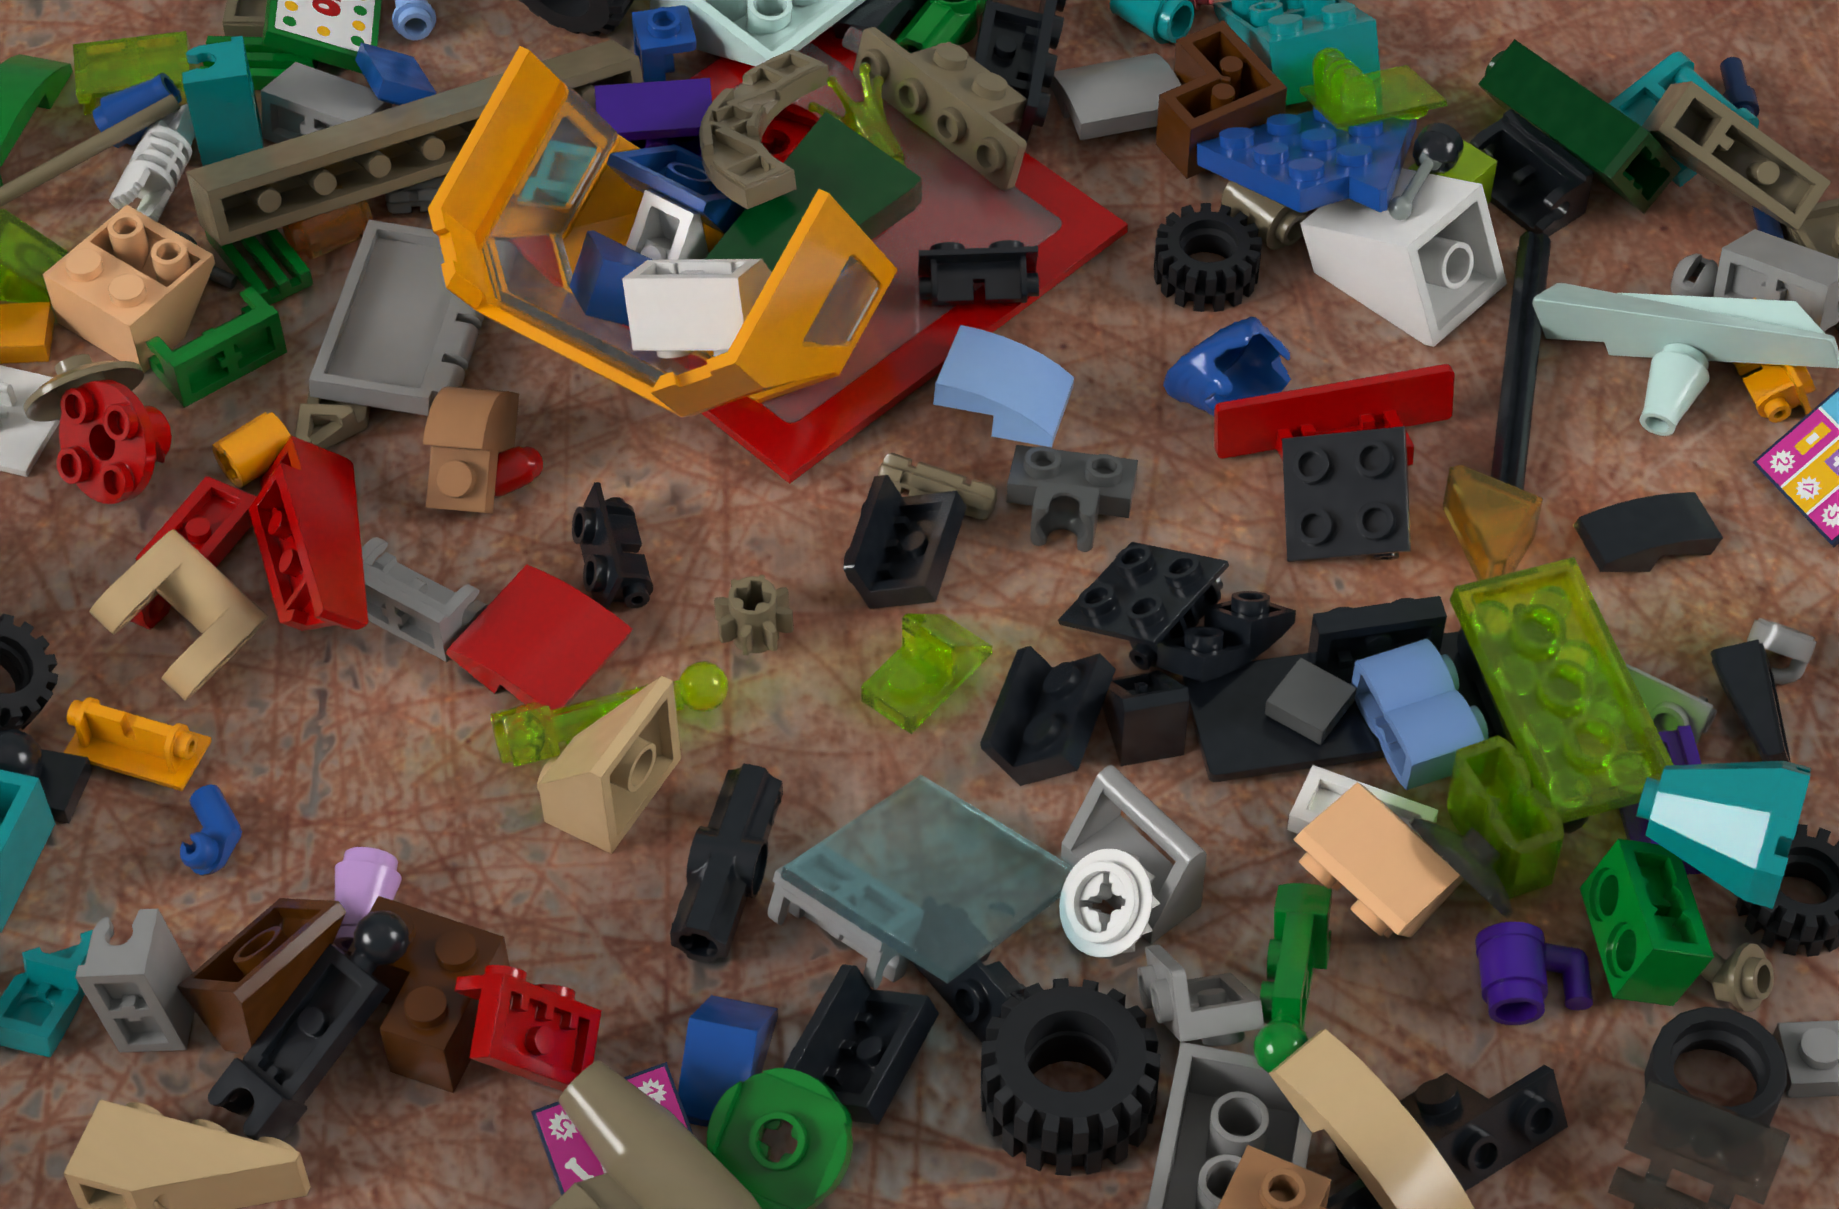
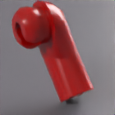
(517, 469)

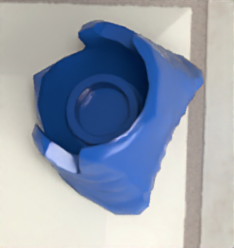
(1229, 366)

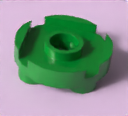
(818, 1125)

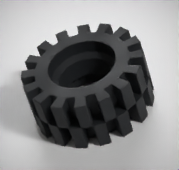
(1207, 280)
(1797, 921)

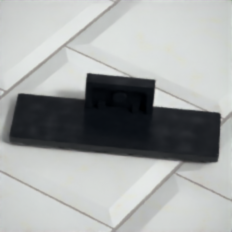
(1246, 743)

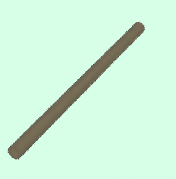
(88, 149)

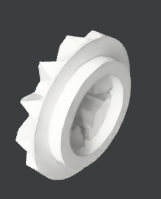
(1096, 880)

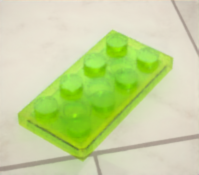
(1562, 687)

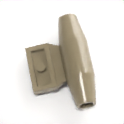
(644, 1150)

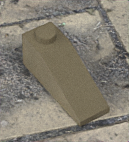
(1734, 154)

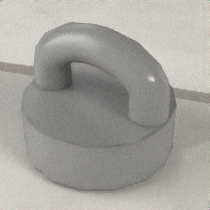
(1785, 642)

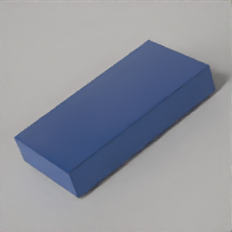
(393, 75)

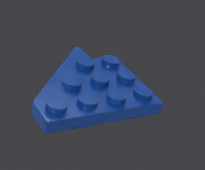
(1310, 162)

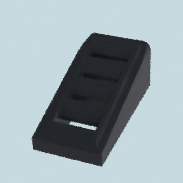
(1752, 690)

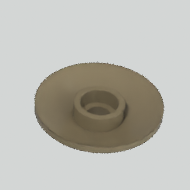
(73, 372)

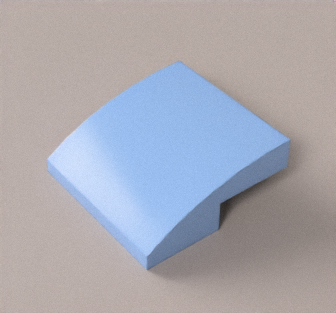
(1006, 381)

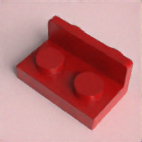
(530, 1027)

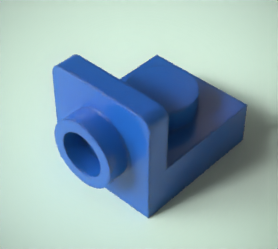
(658, 36)

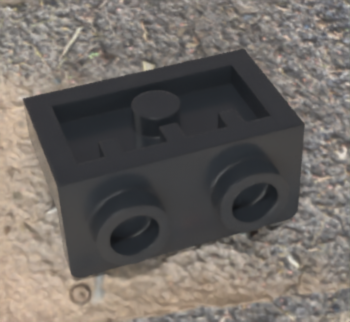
(1046, 715)

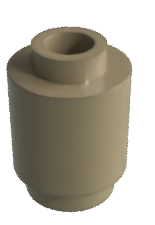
(1276, 222)

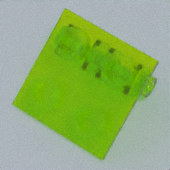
(1355, 98)

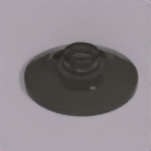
(1470, 857)

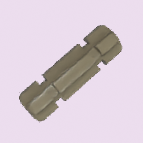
(928, 479)

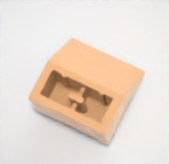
(129, 286)
(1378, 861)

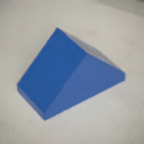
(599, 277)
(722, 1046)

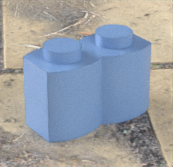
(1416, 711)

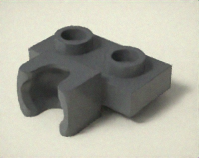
(1070, 490)

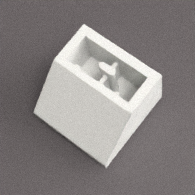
(691, 303)

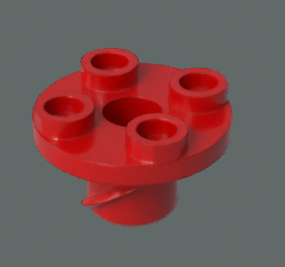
(110, 441)

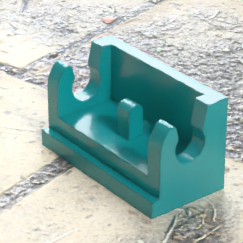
(222, 101)

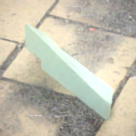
(1717, 326)

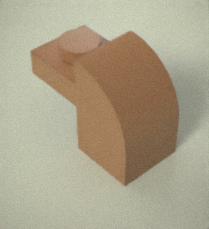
(465, 437)

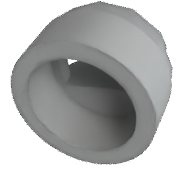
(1697, 266)

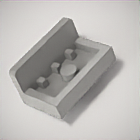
(1197, 1008)

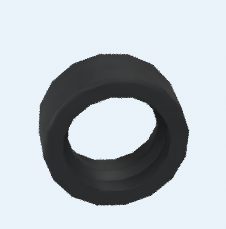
(1733, 1035)

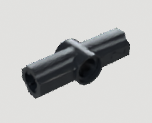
(726, 863)

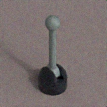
(1434, 153)

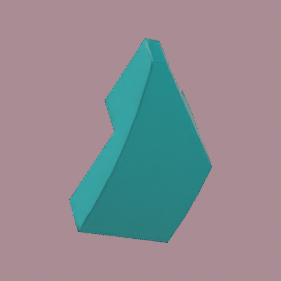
(43, 999)

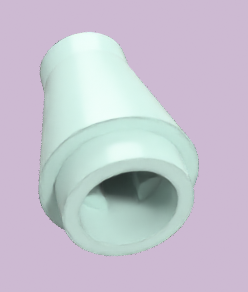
(1673, 385)

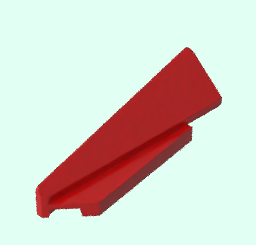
(311, 538)

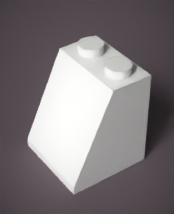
(1416, 270)

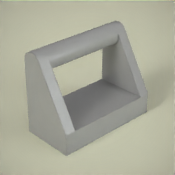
(1101, 826)

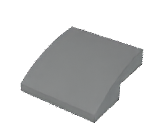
(1113, 94)

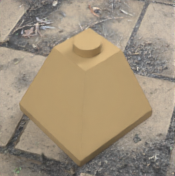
(613, 768)

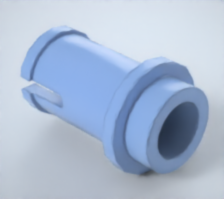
(413, 18)

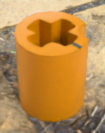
(251, 448)

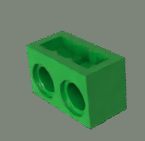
(1645, 923)

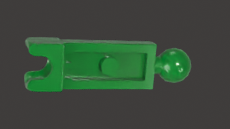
(1298, 947)

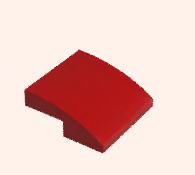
(539, 640)

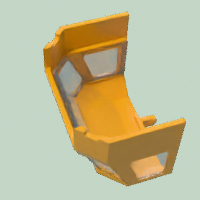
(541, 179)

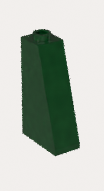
(1581, 123)
(838, 161)

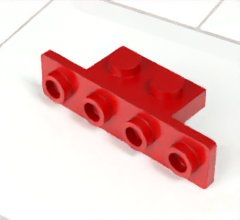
(1339, 407)

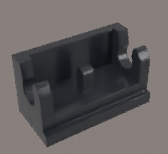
(1534, 176)

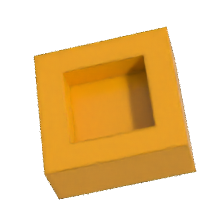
(26, 332)

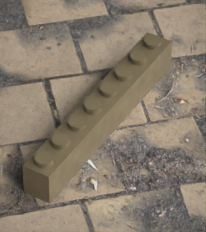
(370, 152)

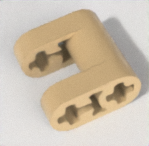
(198, 594)

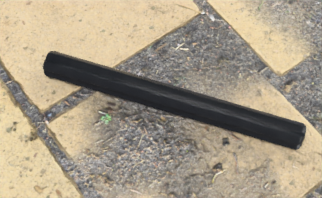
(1520, 361)

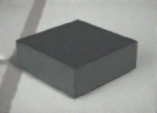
(1310, 701)

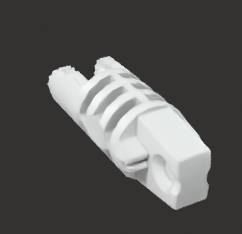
(156, 164)

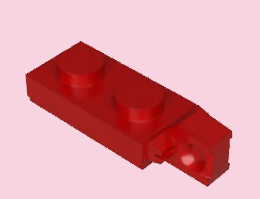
(212, 522)

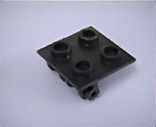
(1347, 495)
(1148, 598)

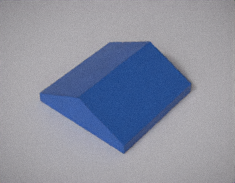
(679, 177)

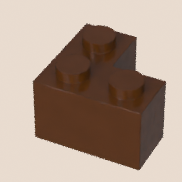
(1219, 90)
(429, 1023)

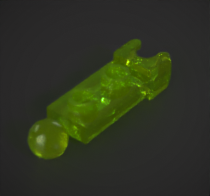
(533, 730)

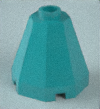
(1729, 821)

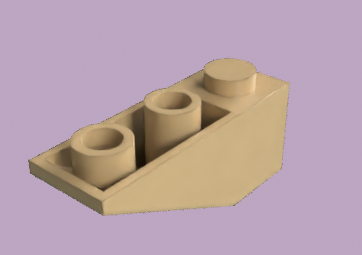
(157, 1162)

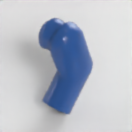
(219, 833)

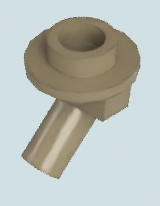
(1742, 978)

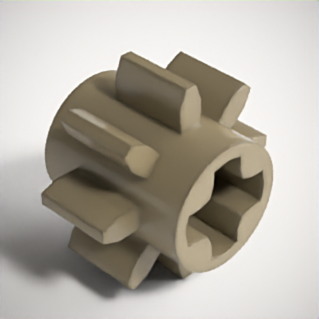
(753, 614)

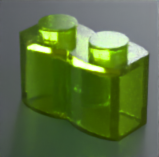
(1495, 797)

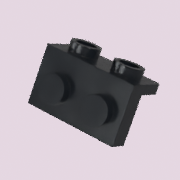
(902, 545)
(863, 1042)

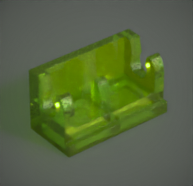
(124, 62)

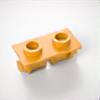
(1777, 388)
(135, 744)

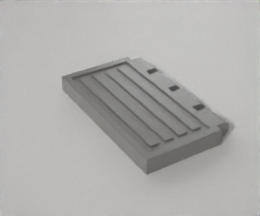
(395, 326)

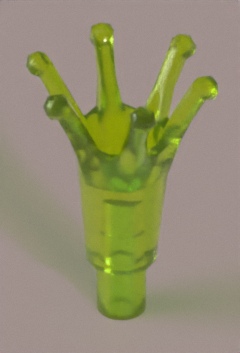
(865, 117)

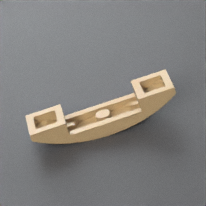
(1368, 1125)

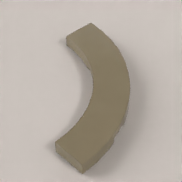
(737, 120)

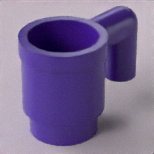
(1515, 976)

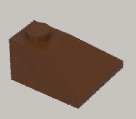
(260, 969)

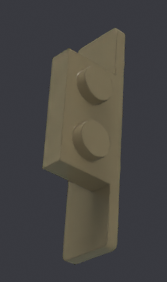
(951, 101)

